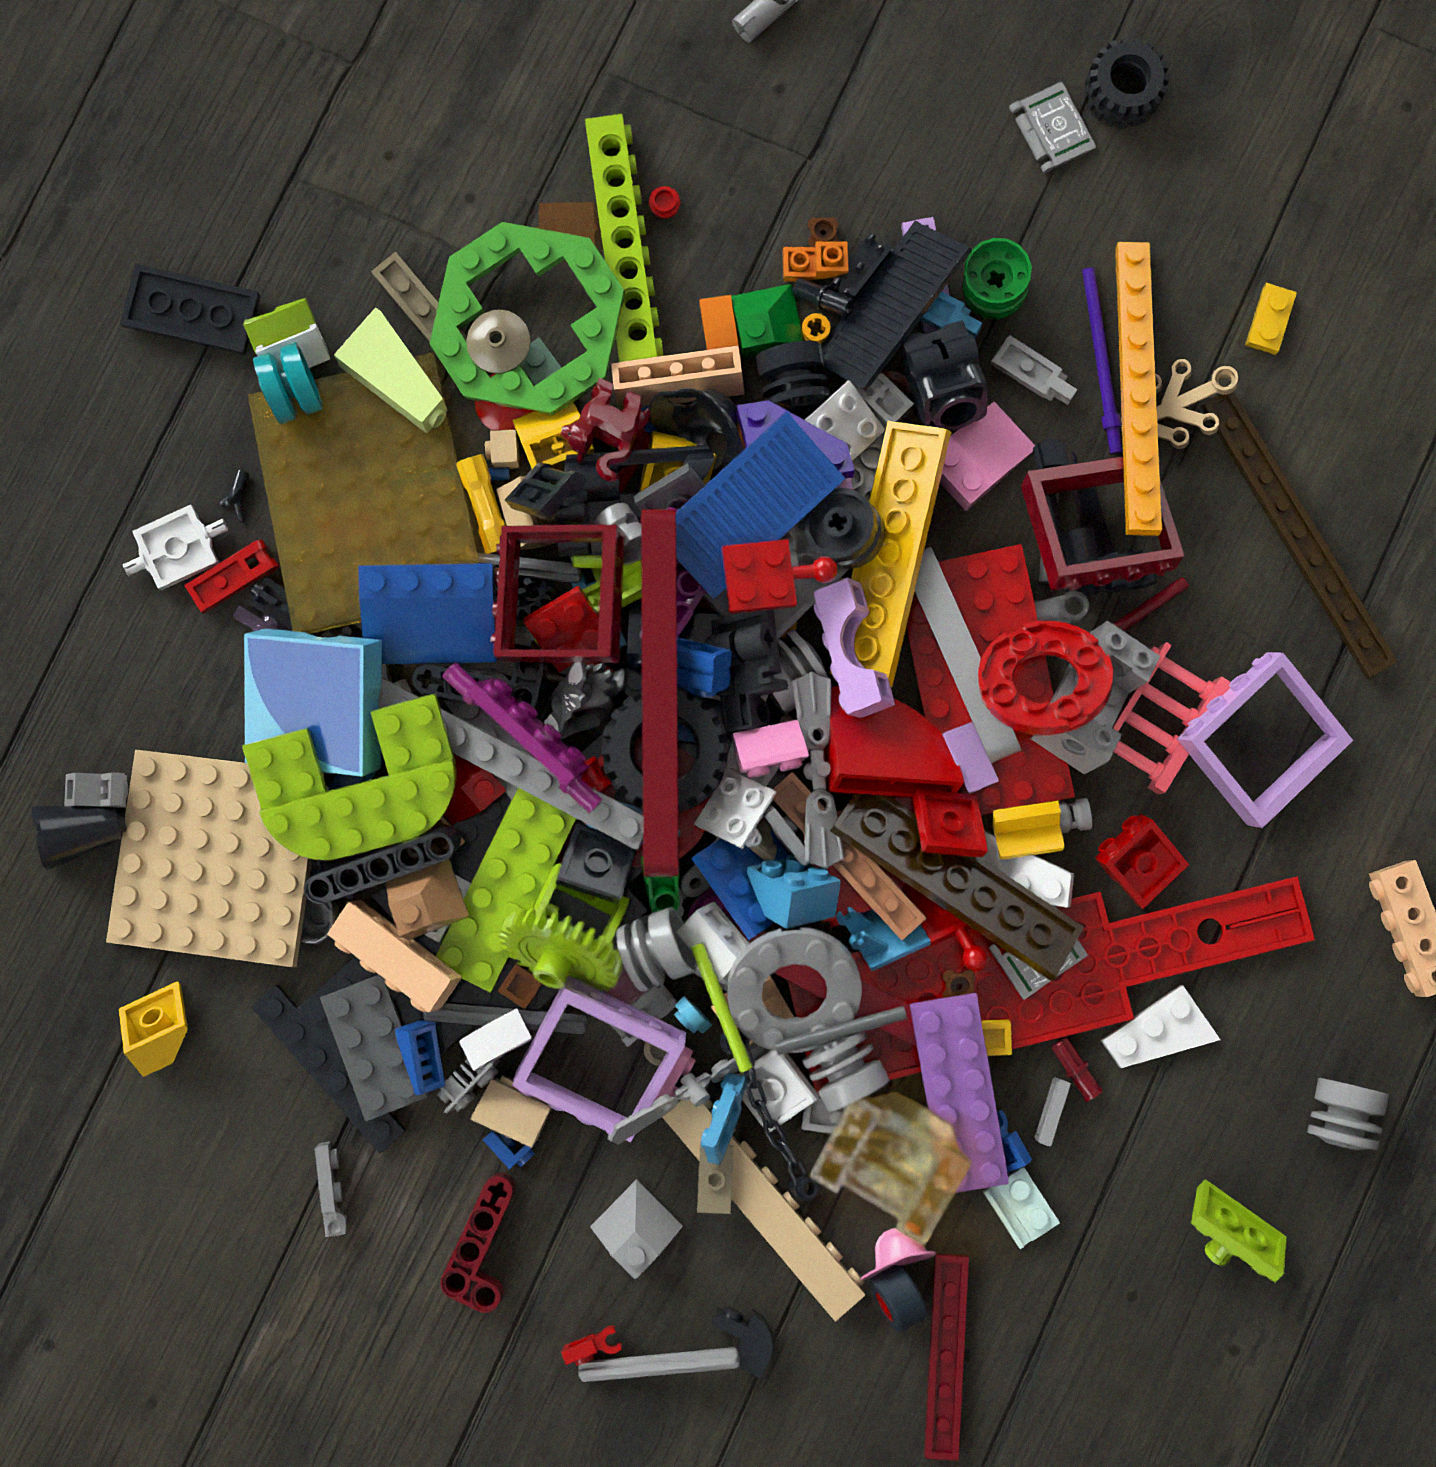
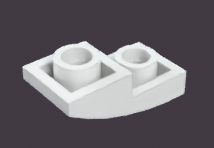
(495, 1039)

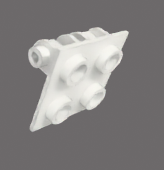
(848, 419)
(736, 810)

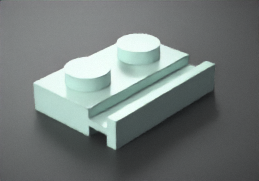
(1021, 1208)

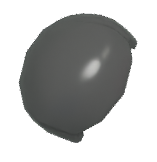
(318, 921)

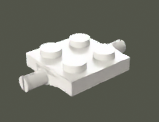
(175, 547)

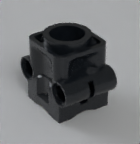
(945, 377)

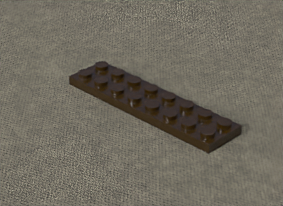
(960, 884)

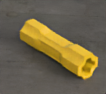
(477, 481)

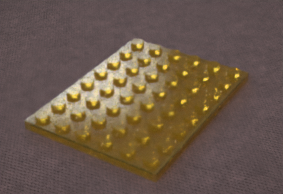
(356, 492)

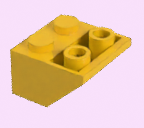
(542, 436)

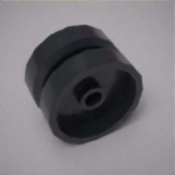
(845, 528)

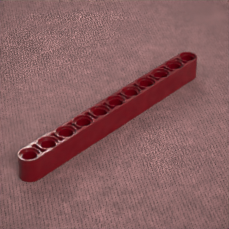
(659, 693)

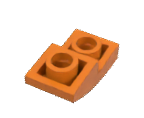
(816, 262)
(718, 322)

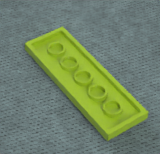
(505, 882)

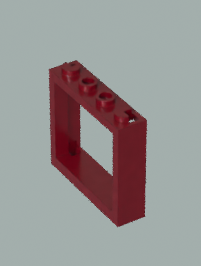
(1102, 572)
(611, 587)

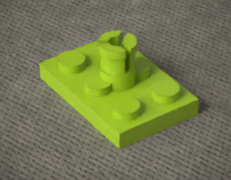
(1237, 1232)

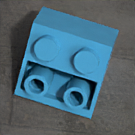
(794, 892)

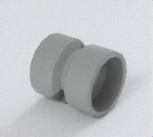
(626, 519)

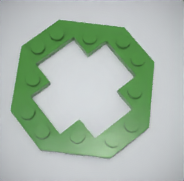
(543, 251)

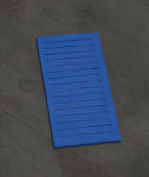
(753, 499)

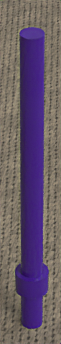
(1111, 420)

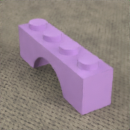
(841, 611)

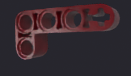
(483, 1238)

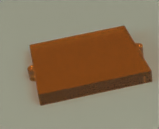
(568, 218)

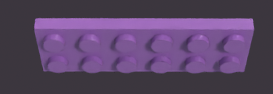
(960, 1083)

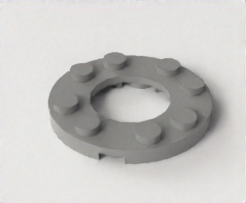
(783, 949)

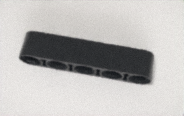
(371, 874)

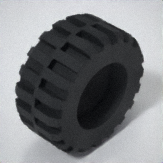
(710, 742)

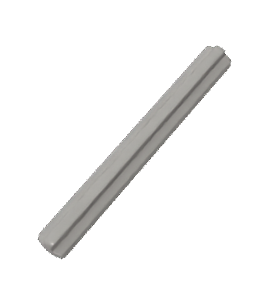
(659, 1364)

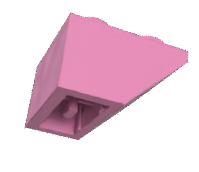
(769, 748)

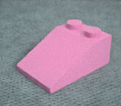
(983, 456)

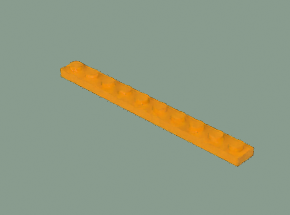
(1138, 390)

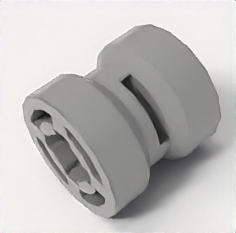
(1075, 815)

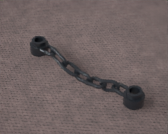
(798, 1181)

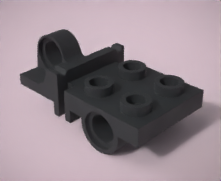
(752, 668)

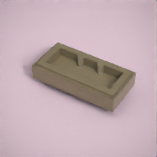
(715, 1184)

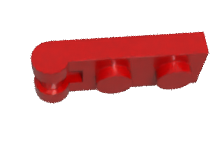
(231, 576)

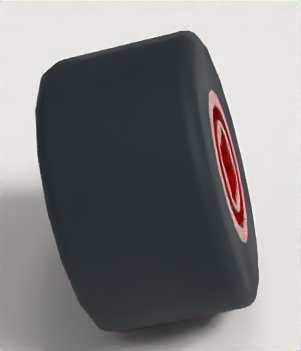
(898, 1298)

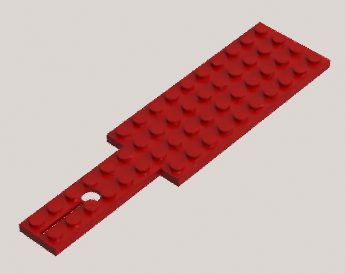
(1094, 988)

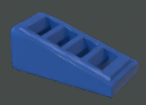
(409, 1047)

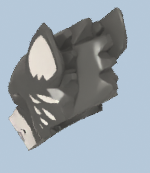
(588, 689)

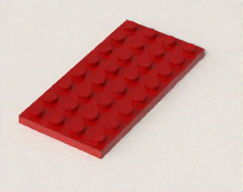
(993, 599)

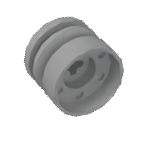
(794, 664)
(655, 949)
(846, 1071)
(1348, 1114)

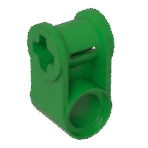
(659, 886)

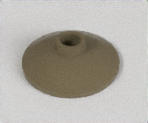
(507, 353)

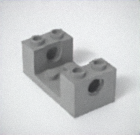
(1096, 741)

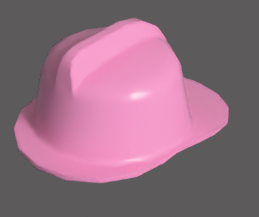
(896, 1249)

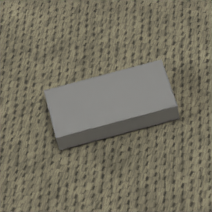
(1052, 1111)

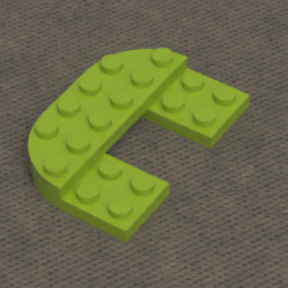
(365, 814)

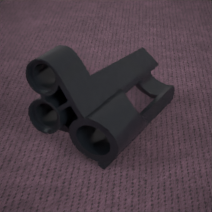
(597, 494)
(1091, 540)

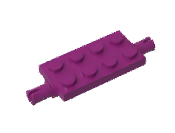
(520, 722)

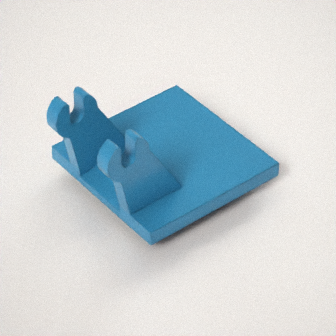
(877, 941)

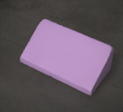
(971, 756)

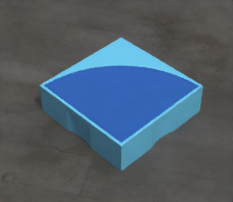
(319, 685)

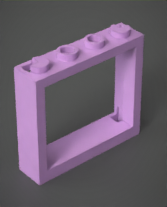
(1298, 774)
(617, 1014)

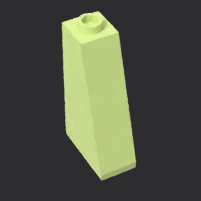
(389, 370)

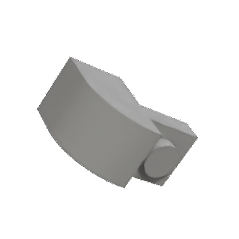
(96, 790)

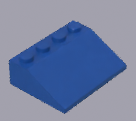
(429, 612)

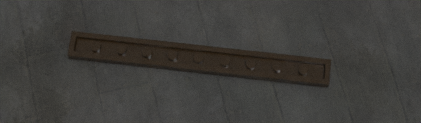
(1300, 535)

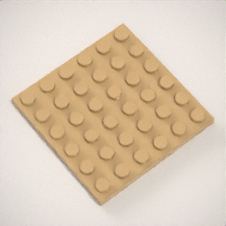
(203, 867)

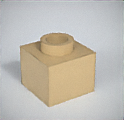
(503, 449)

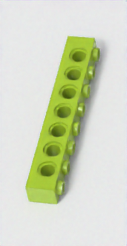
(612, 133)

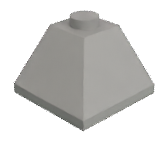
(636, 1229)

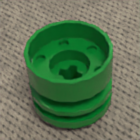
(1002, 262)

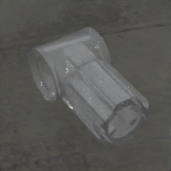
(1054, 608)

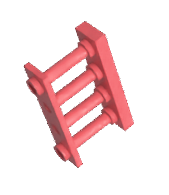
(1164, 773)

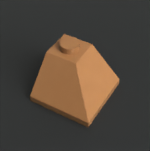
(426, 900)

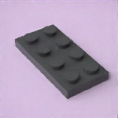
(364, 1030)

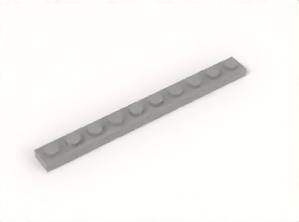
(526, 772)

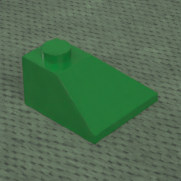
(766, 319)

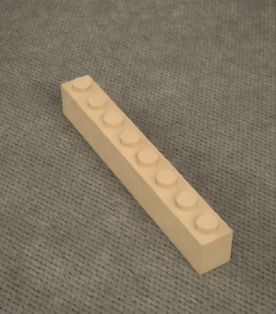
(776, 1216)

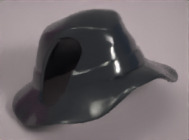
(695, 422)

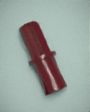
(1076, 1069)

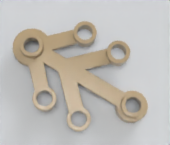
(1174, 405)

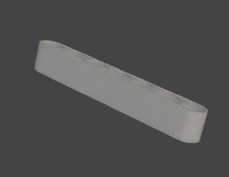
(960, 655)

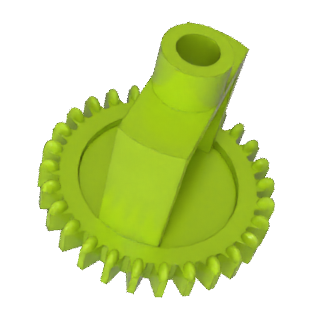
(557, 948)

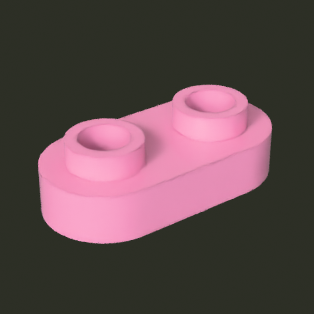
(682, 1066)

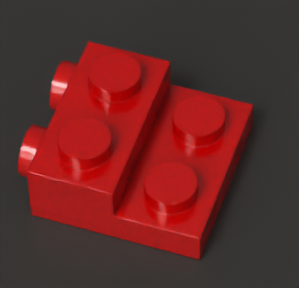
(1141, 859)

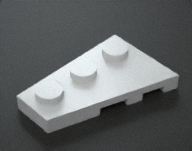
(1034, 873)
(1160, 1030)

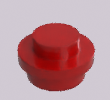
(664, 202)

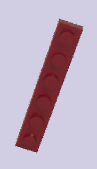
(946, 1357)

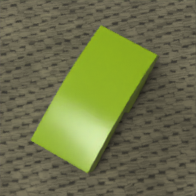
(279, 324)

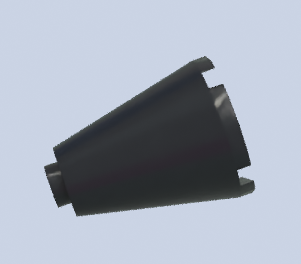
(74, 831)

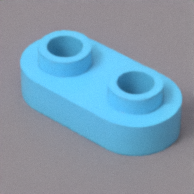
(691, 1016)

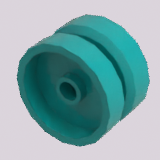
(283, 385)

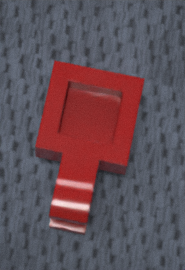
(582, 1350)

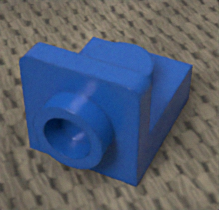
(504, 1148)

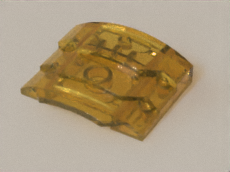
(895, 1159)

